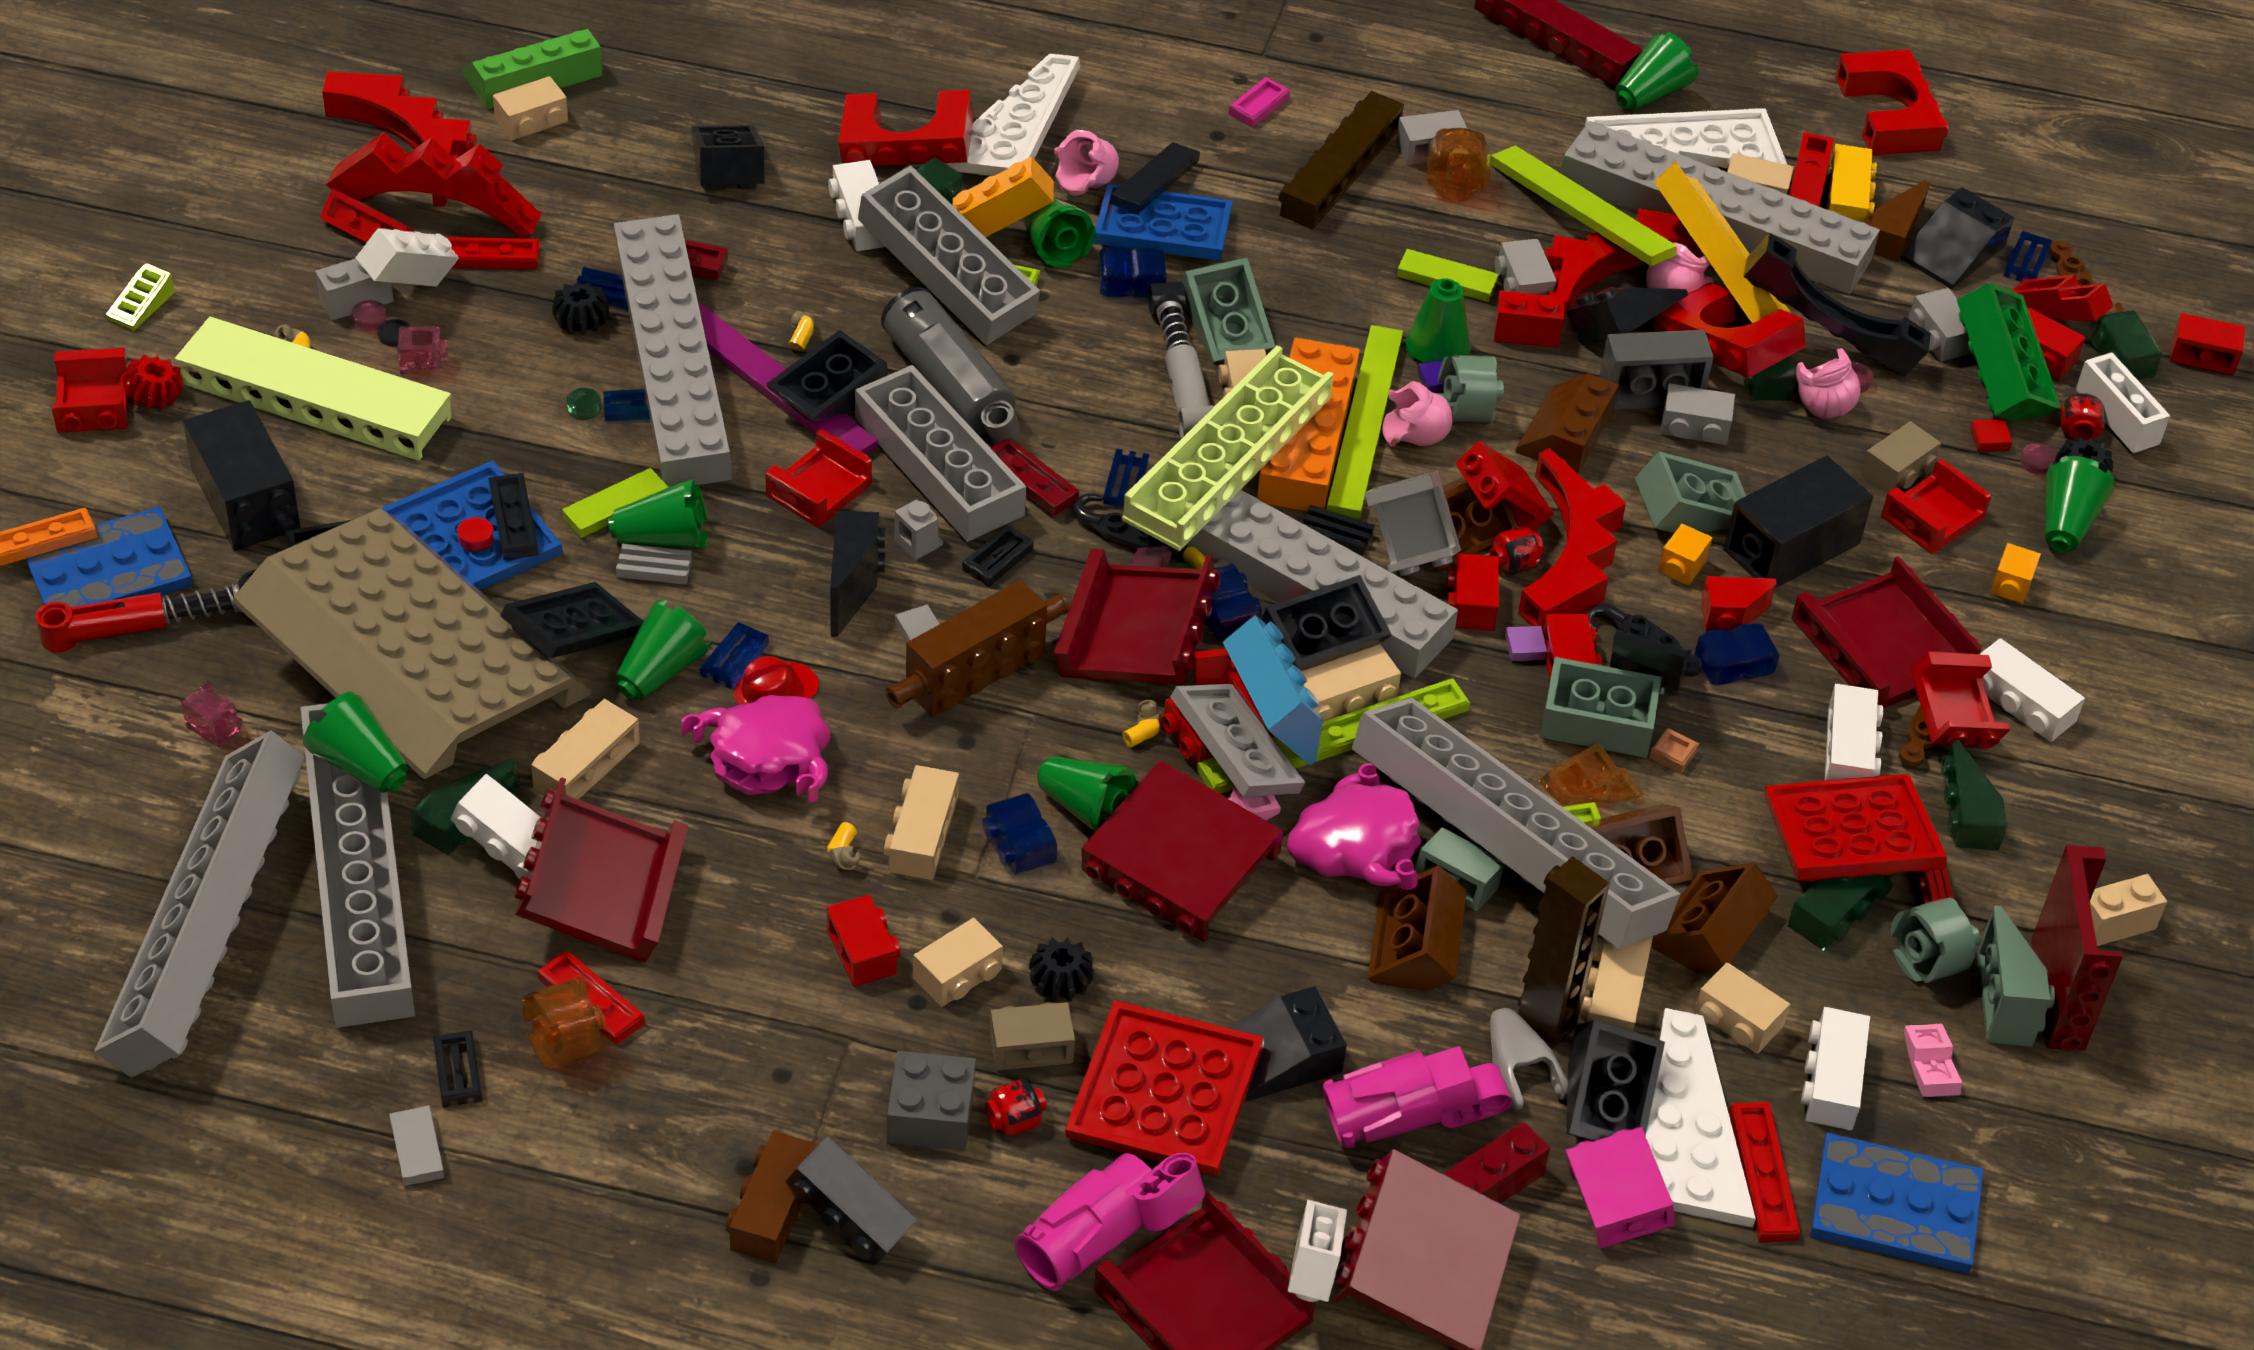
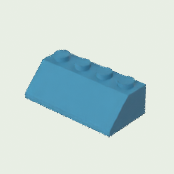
(1276, 686)

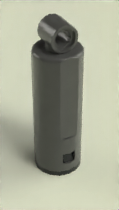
(951, 363)

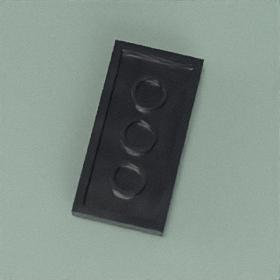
(571, 619)

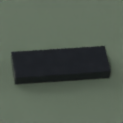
(513, 516)

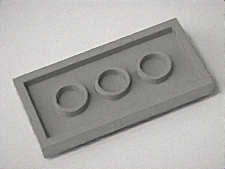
(1237, 740)

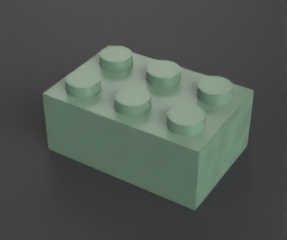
(1601, 705)

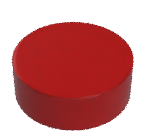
(475, 534)

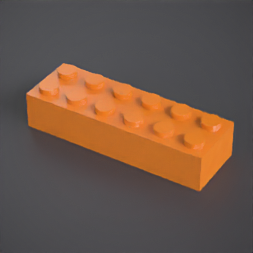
(1305, 465)

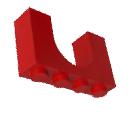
(1900, 77)
(944, 137)
(1738, 349)

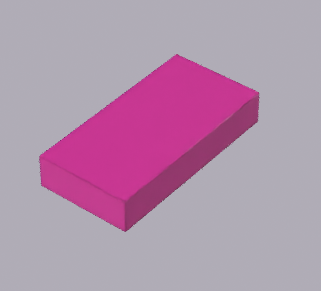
(1259, 102)

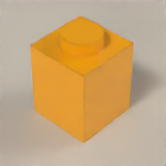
(1685, 554)
(2015, 573)

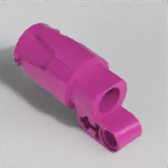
(1412, 1095)
(1105, 1212)

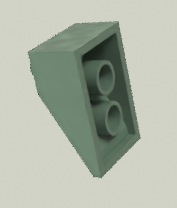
(1226, 309)
(1688, 493)
(2011, 983)

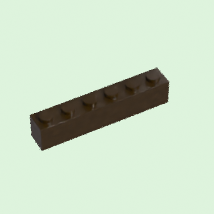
(1340, 160)
(1562, 950)

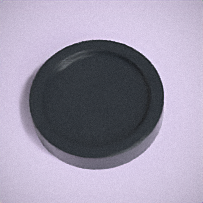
(389, 331)

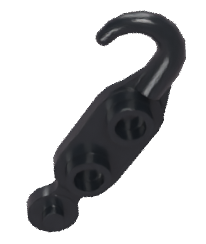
(1115, 529)
(1641, 626)

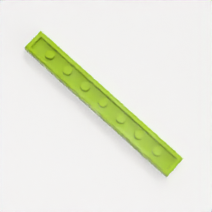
(1584, 206)
(1365, 422)
(1339, 732)

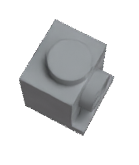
(921, 524)

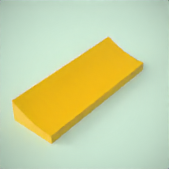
(1715, 240)

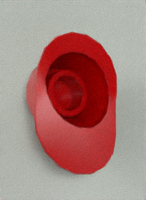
(775, 677)

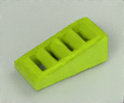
(148, 279)

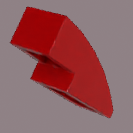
(2065, 298)

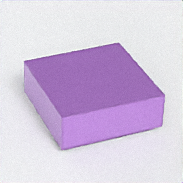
(1525, 643)

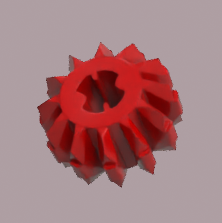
(152, 382)

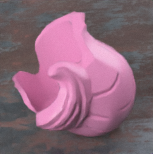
(1085, 162)
(1679, 272)
(1829, 388)
(1419, 418)

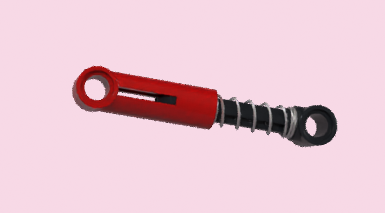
(64, 625)

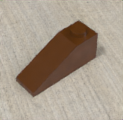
(1897, 220)

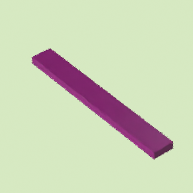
(759, 369)

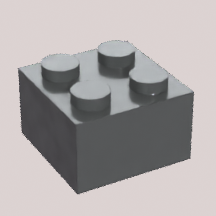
(931, 1100)

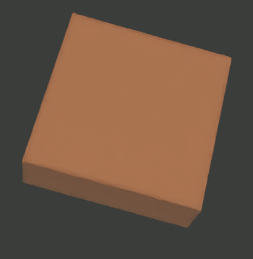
(1674, 750)

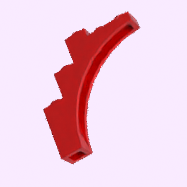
(388, 105)
(430, 169)
(1582, 263)
(1589, 519)

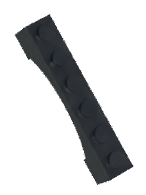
(1892, 342)

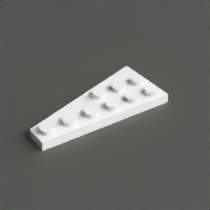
(1018, 125)
(1704, 134)
(1693, 1129)

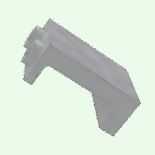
(1415, 522)

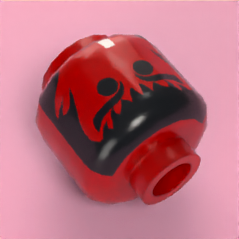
(2082, 416)
(1517, 549)
(1015, 1107)

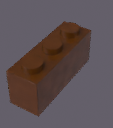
(767, 1202)

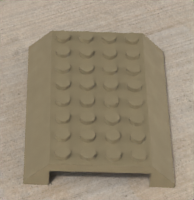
(405, 632)

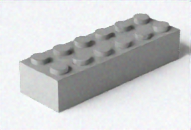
(948, 255)
(940, 453)

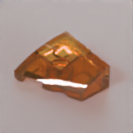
(1589, 779)

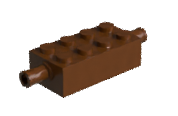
(976, 648)

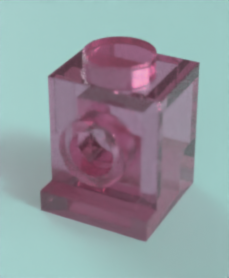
(421, 348)
(211, 715)

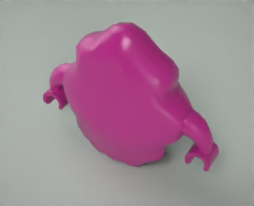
(766, 744)
(1360, 832)

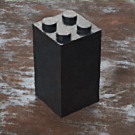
(241, 474)
(1798, 522)

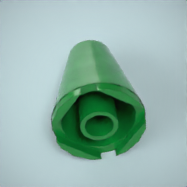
(1657, 72)
(1060, 233)
(1440, 324)
(2074, 500)
(663, 519)
(661, 650)
(356, 744)
(1086, 787)

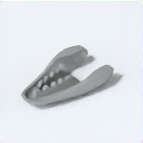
(1517, 1046)

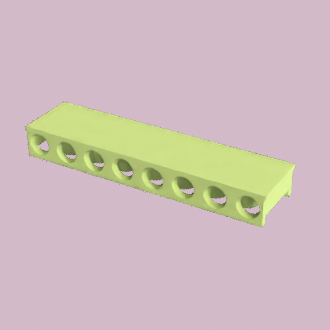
(314, 382)
(1226, 449)

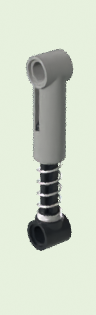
(1191, 398)

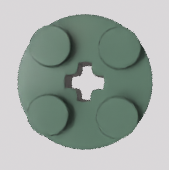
(1471, 387)
(1934, 940)

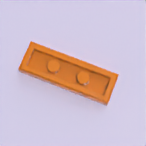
(46, 536)

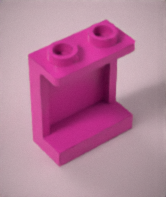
(1621, 1187)

